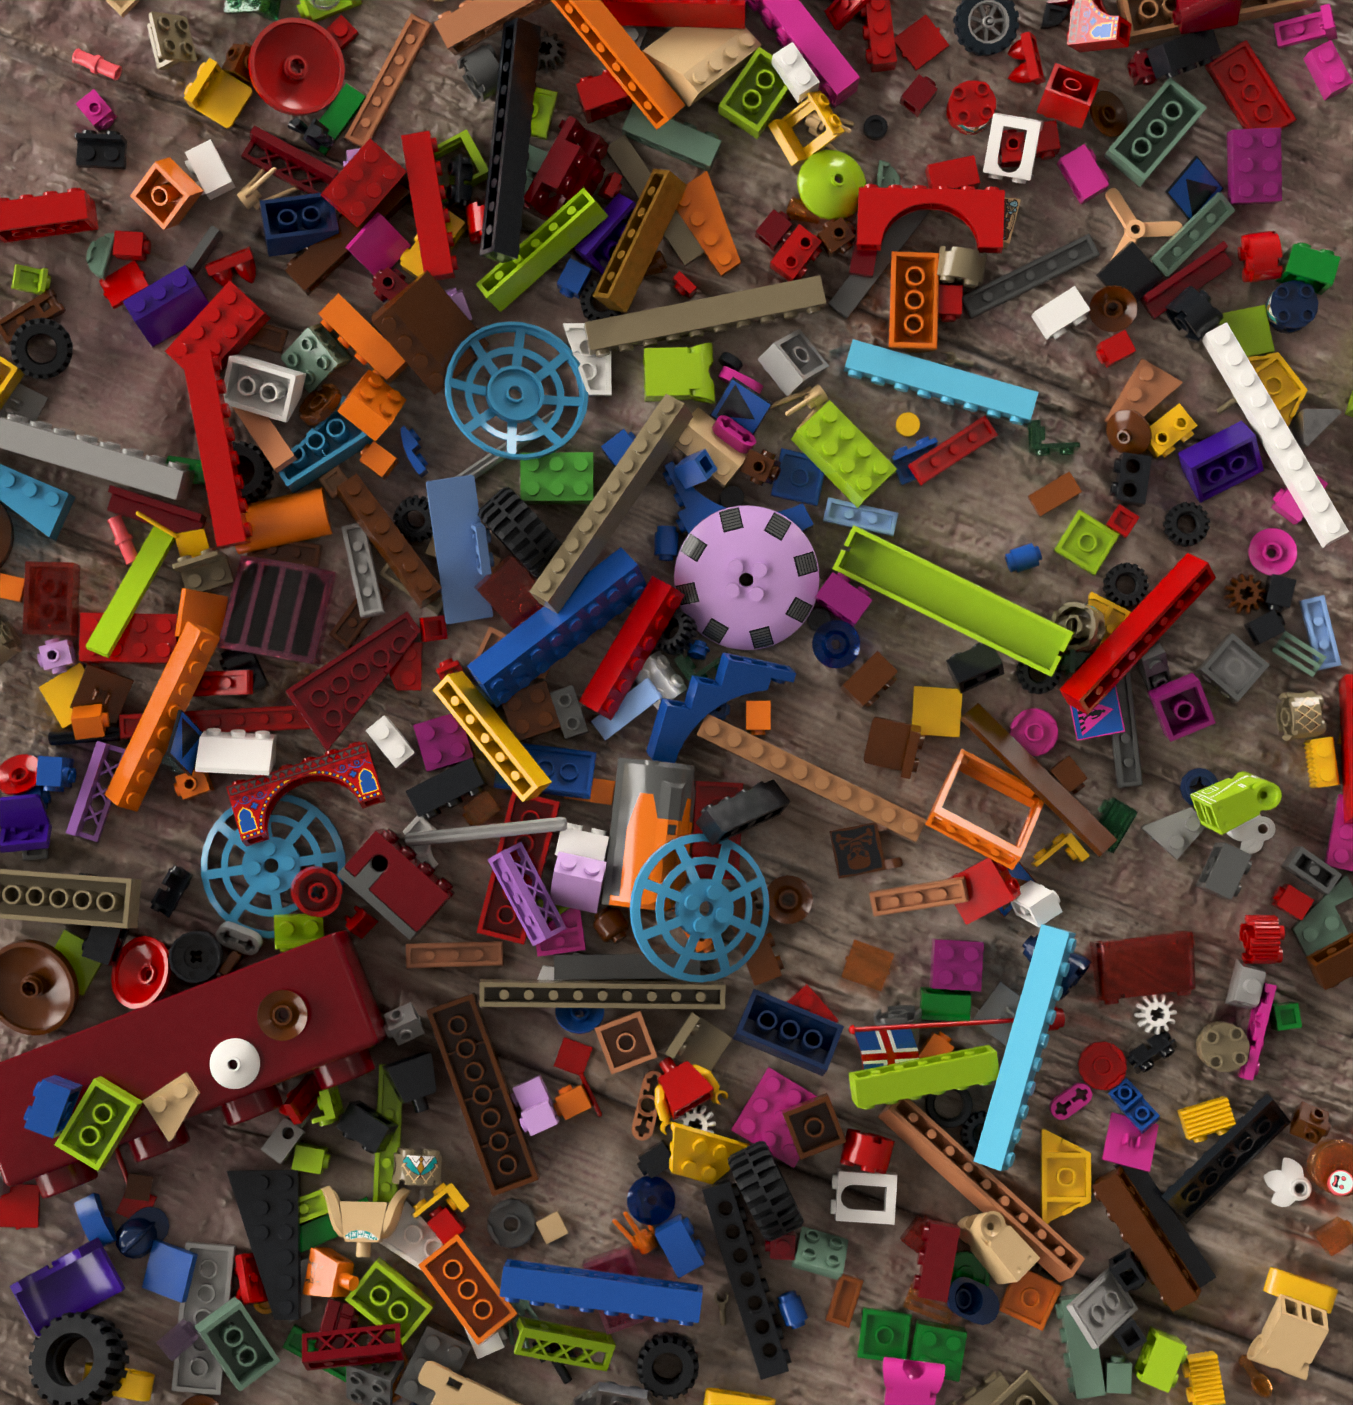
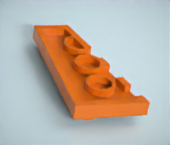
(707, 223)

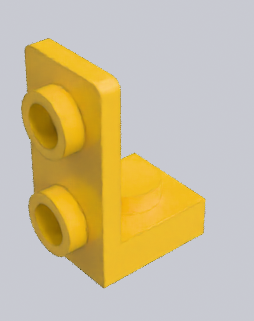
(1073, 850)
(454, 1199)

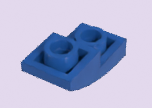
(410, 442)
(1134, 1105)
(94, 1221)

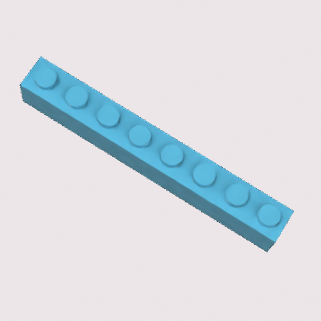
(940, 382)

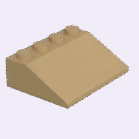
(700, 58)

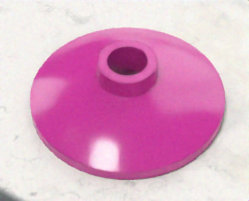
(1280, 543)

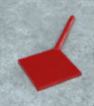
(573, 1058)
(130, 1206)

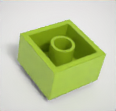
(1160, 1359)

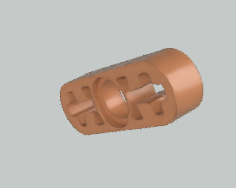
(637, 1121)

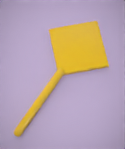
(187, 542)

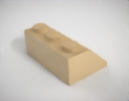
(700, 436)

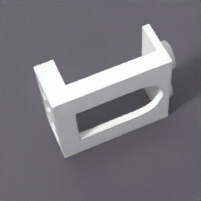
(1025, 170)
(847, 1178)

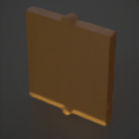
(867, 965)

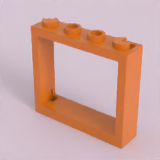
(972, 835)

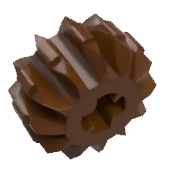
(1249, 602)

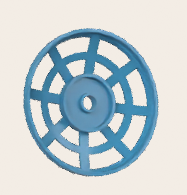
(520, 379)
(258, 854)
(688, 905)

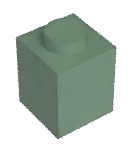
(1117, 1374)

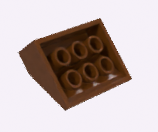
(426, 330)

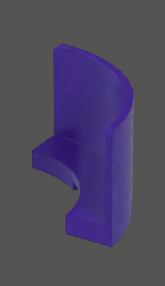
(71, 1285)

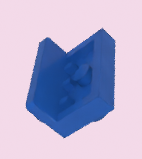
(905, 456)

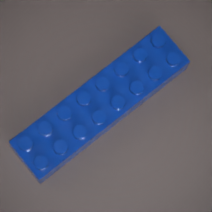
(551, 636)
(601, 1291)

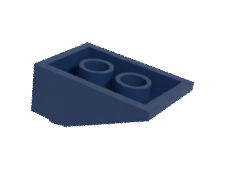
(296, 222)

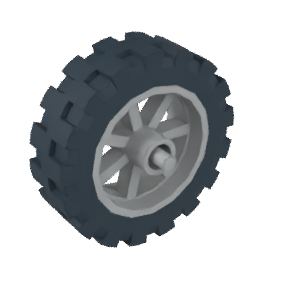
(967, 35)

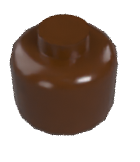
(610, 925)

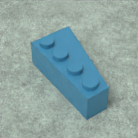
(323, 449)
(35, 501)

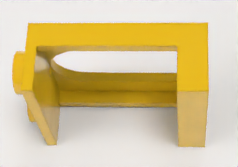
(787, 138)

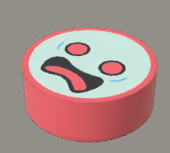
(1340, 1183)

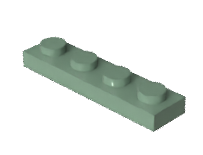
(1192, 234)

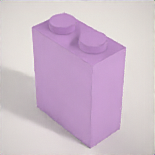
(577, 882)

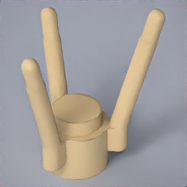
(815, 123)
(251, 195)
(813, 397)

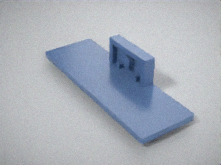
(459, 547)

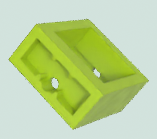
(464, 139)

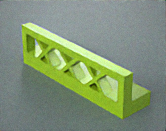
(564, 1335)

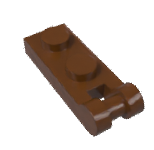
(29, 311)

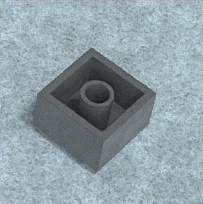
(1224, 871)

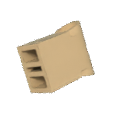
(997, 1246)
(1290, 1337)

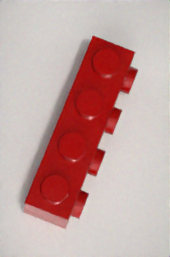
(879, 35)

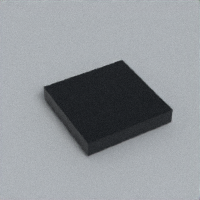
(1131, 270)

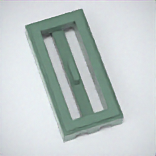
(1317, 665)

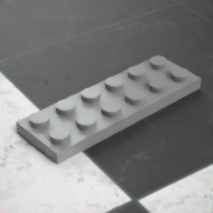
(210, 1288)

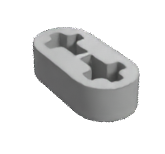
(239, 938)

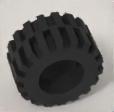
(26, 363)
(263, 471)
(668, 1386)

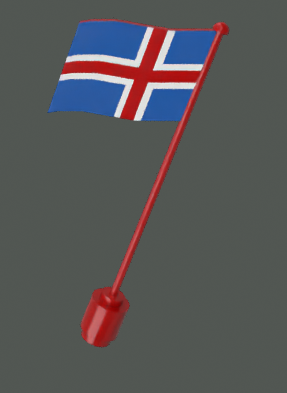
(896, 1043)

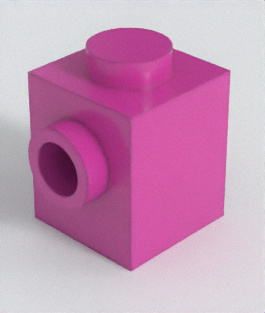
(96, 110)

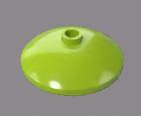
(821, 191)

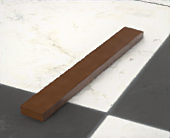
(1038, 779)

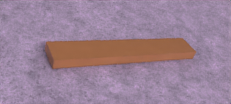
(388, 81)

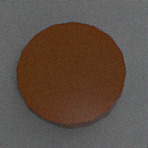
(320, 404)

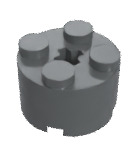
(480, 71)

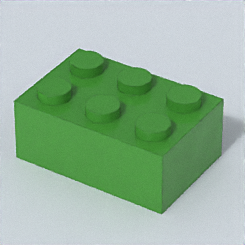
(558, 479)

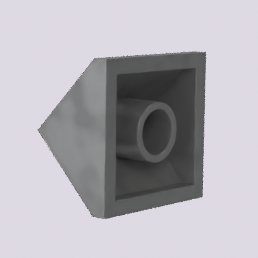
(1311, 423)

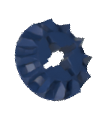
(1191, 777)

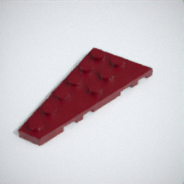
(342, 687)

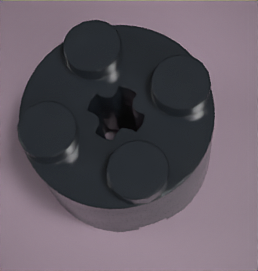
(1193, 313)

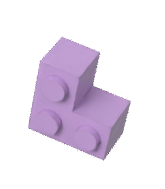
(536, 1105)

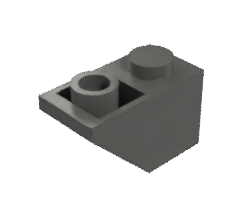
(1154, 667)

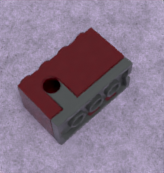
(403, 892)

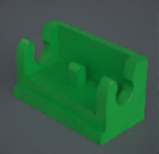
(945, 1004)

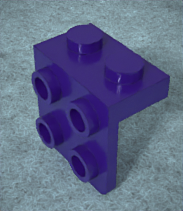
(23, 823)

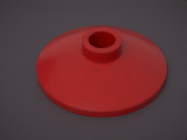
(18, 774)

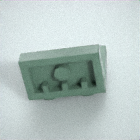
(316, 354)

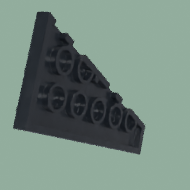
(271, 1219)

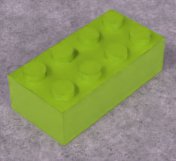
(843, 454)

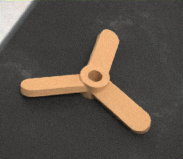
(1127, 218)

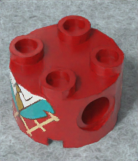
(971, 107)

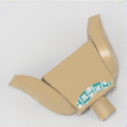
(364, 1220)

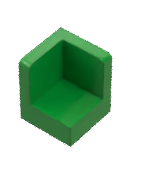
(1285, 1016)

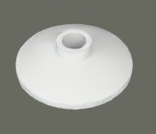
(246, 1057)

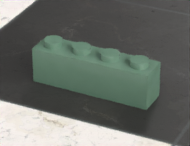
(674, 139)
(1083, 1361)

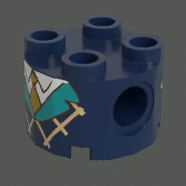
(1291, 306)

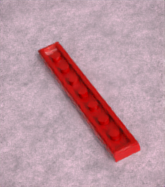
(248, 719)

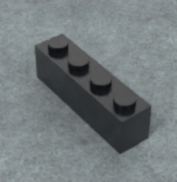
(742, 811)

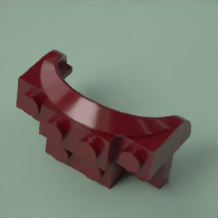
(566, 169)

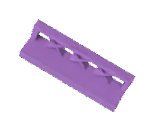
(88, 790)
(523, 896)

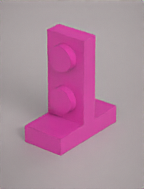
(1306, 28)

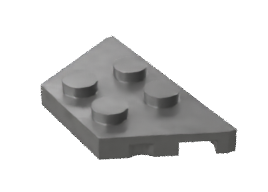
(613, 1394)

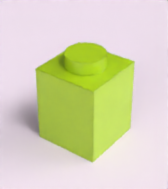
(310, 1158)

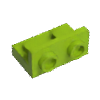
(296, 930)
(331, 1103)

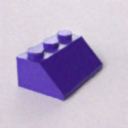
(601, 242)
(167, 305)
(1221, 461)

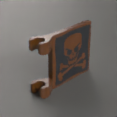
(860, 850)

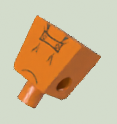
(329, 1274)

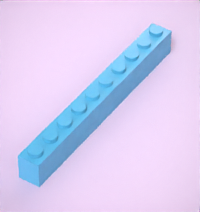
(1025, 1047)

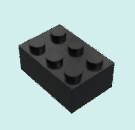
(447, 789)

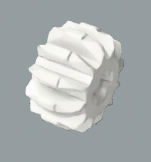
(1154, 1004)
(699, 1115)

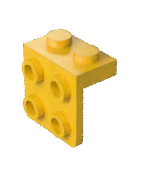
(217, 94)

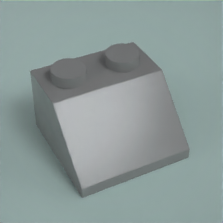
(792, 362)

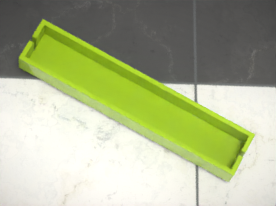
(953, 601)

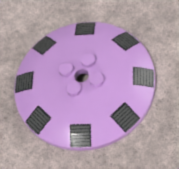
(753, 543)

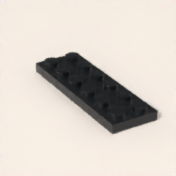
(1226, 1158)

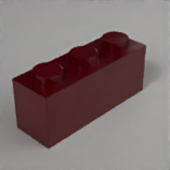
(936, 1260)

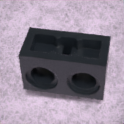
(1137, 480)

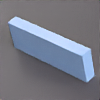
(865, 517)
(1320, 630)
(633, 705)

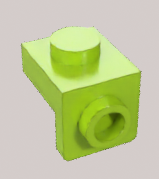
(30, 279)

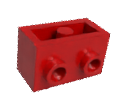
(796, 254)

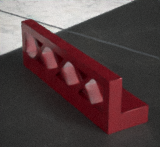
(291, 155)
(1195, 275)
(171, 516)
(352, 1355)

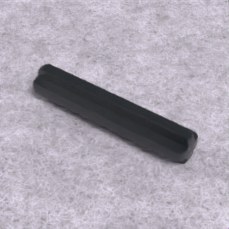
(68, 737)

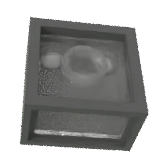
(1232, 668)

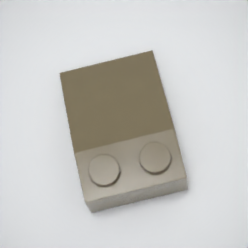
(1025, 1391)

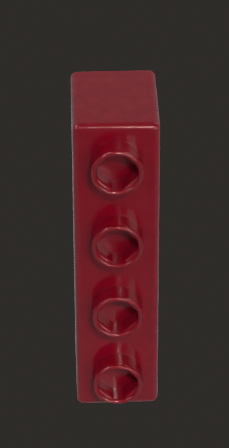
(178, 1036)

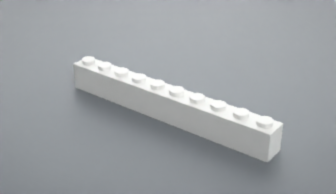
(1274, 435)

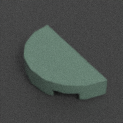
(886, 175)
(100, 255)

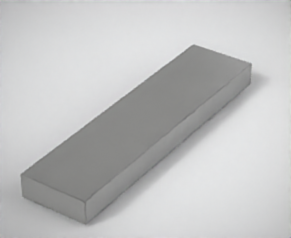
(363, 571)

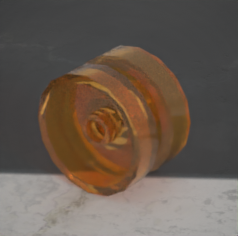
(1325, 1158)

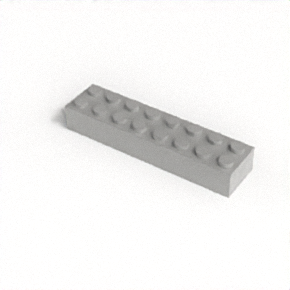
(96, 458)

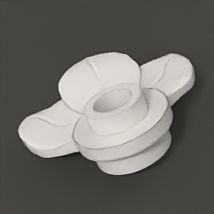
(1250, 836)
(1284, 1183)

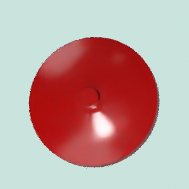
(296, 66)

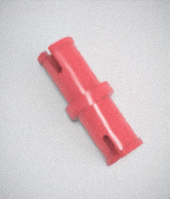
(97, 64)
(123, 539)

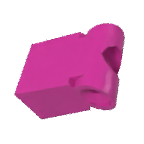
(911, 1381)

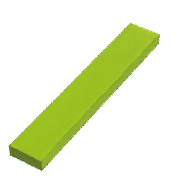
(130, 592)
(391, 1108)

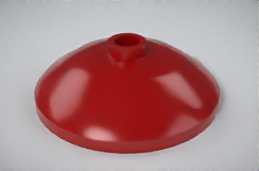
(141, 972)

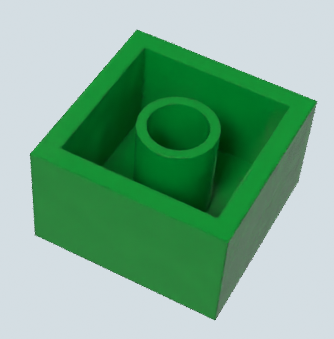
(1309, 266)
(940, 1344)

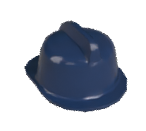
(139, 1231)
(973, 1301)

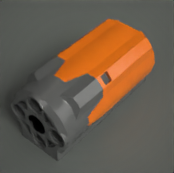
(649, 809)

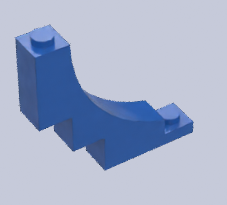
(733, 679)

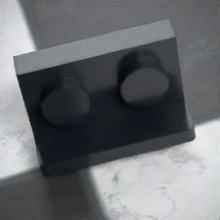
(101, 150)

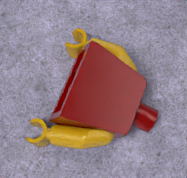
(683, 1089)

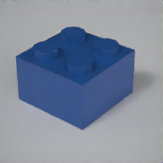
(52, 1106)
(680, 1245)

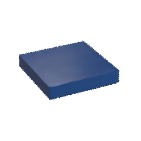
(799, 479)
(169, 1271)

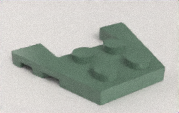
(1322, 922)

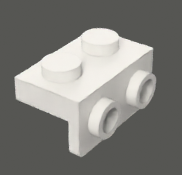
(662, 676)

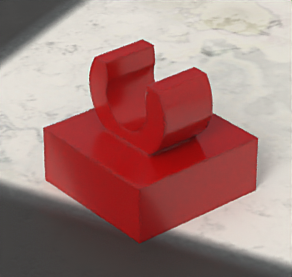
(361, 922)

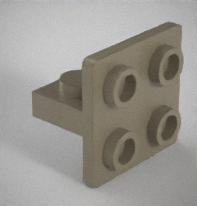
(170, 40)

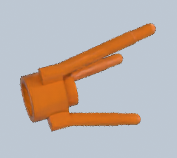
(643, 1239)

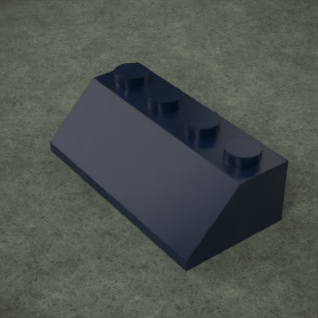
(788, 1032)

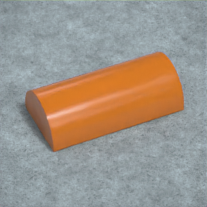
(914, 302)
(287, 520)

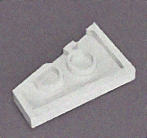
(597, 369)

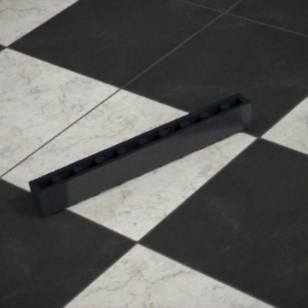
(510, 141)

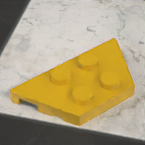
(1280, 382)
(701, 1153)
(1063, 1176)

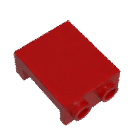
(988, 889)

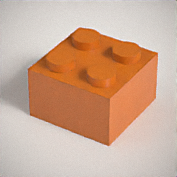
(166, 193)
(372, 405)

